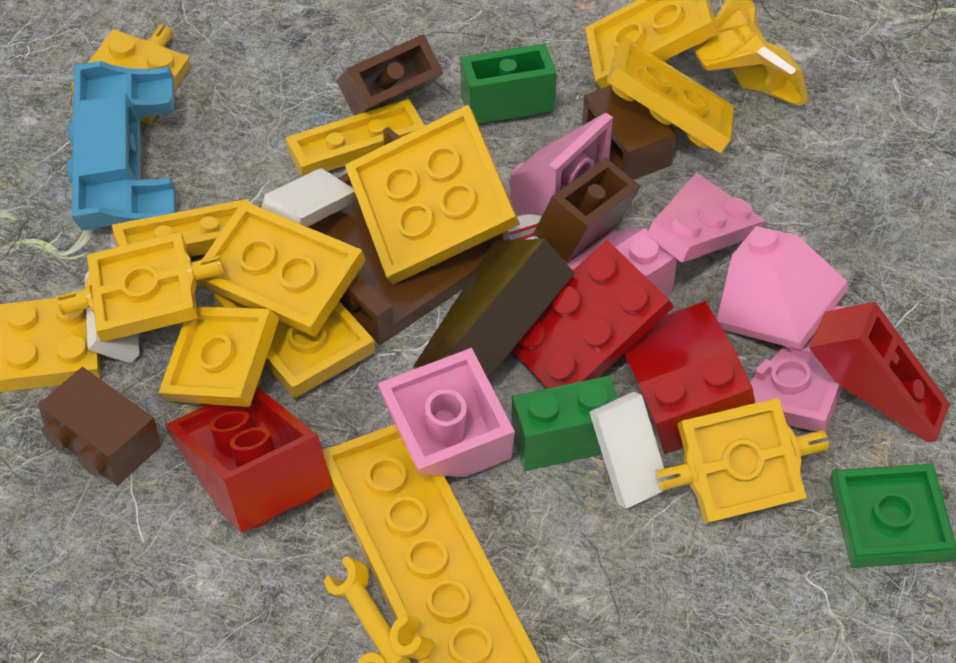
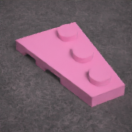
(702, 221)
(802, 385)

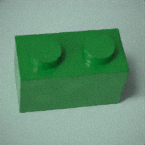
(508, 83)
(556, 422)

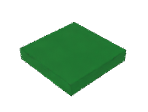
(893, 515)

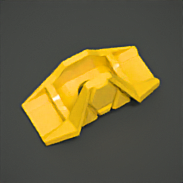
(750, 57)

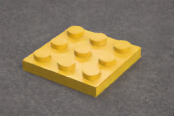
(431, 195)

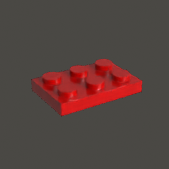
(592, 320)

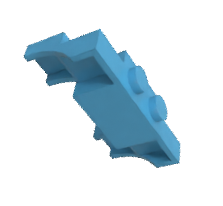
(107, 144)

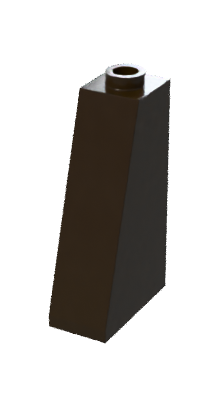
(499, 302)

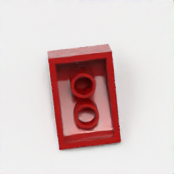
(686, 372)
(252, 458)

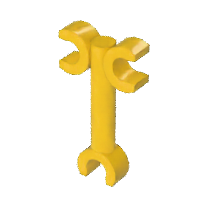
(392, 643)

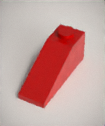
(877, 365)

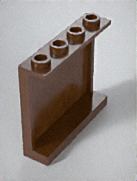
(371, 297)

